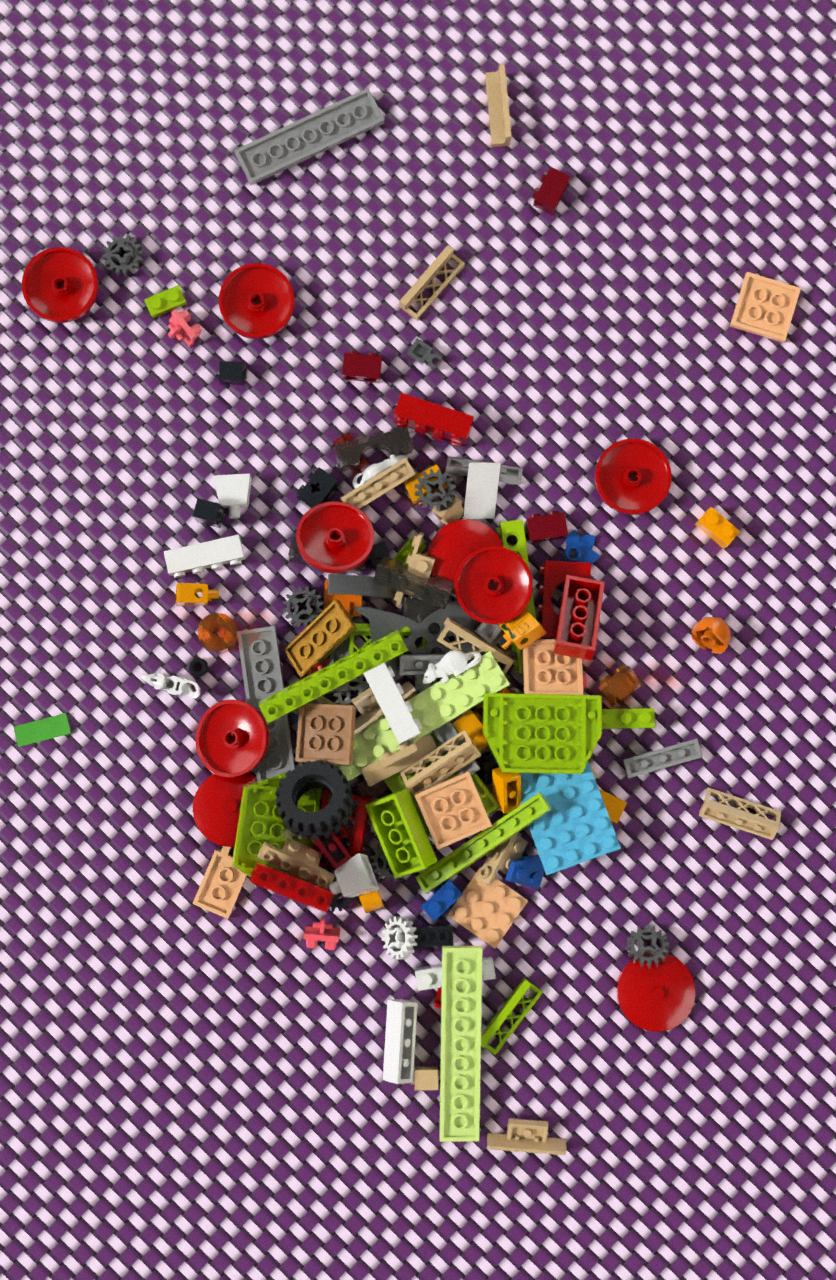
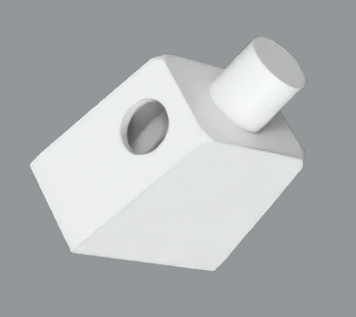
(233, 492)
(355, 877)

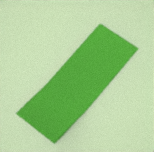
(42, 730)

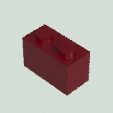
(551, 191)
(362, 367)
(546, 527)
(332, 850)

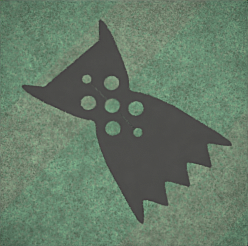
(385, 622)

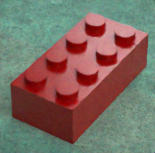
(433, 420)
(579, 617)

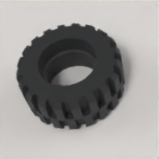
(304, 779)

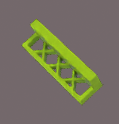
(503, 1013)

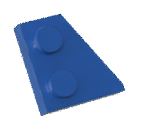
(526, 871)

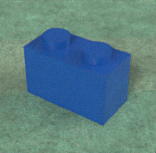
(441, 900)

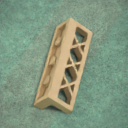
(498, 107)
(428, 276)
(379, 484)
(475, 640)
(441, 766)
(740, 817)

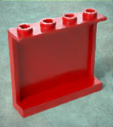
(291, 887)

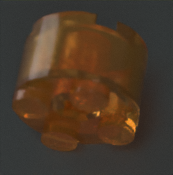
(209, 626)
(619, 685)

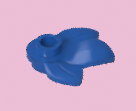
(581, 546)

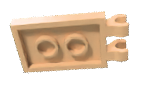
(220, 884)

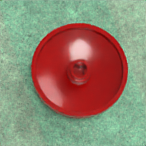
(60, 285)
(256, 301)
(633, 476)
(335, 537)
(456, 542)
(493, 585)
(232, 738)
(218, 807)
(656, 996)

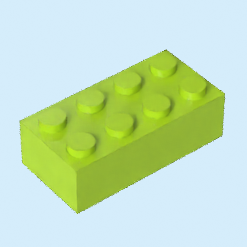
(401, 833)

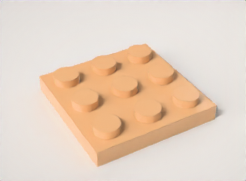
(765, 307)
(550, 672)
(452, 810)
(487, 909)

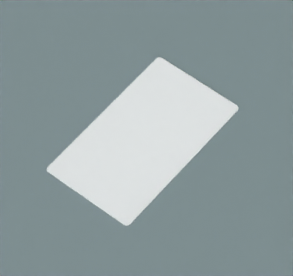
(481, 490)

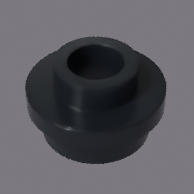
(192, 667)

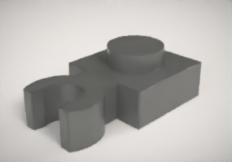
(422, 352)

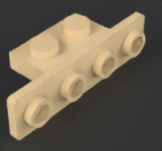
(417, 565)
(370, 708)
(394, 762)
(500, 859)
(297, 860)
(526, 1137)

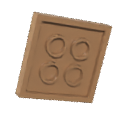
(325, 733)

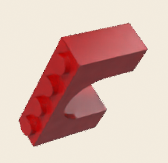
(553, 575)

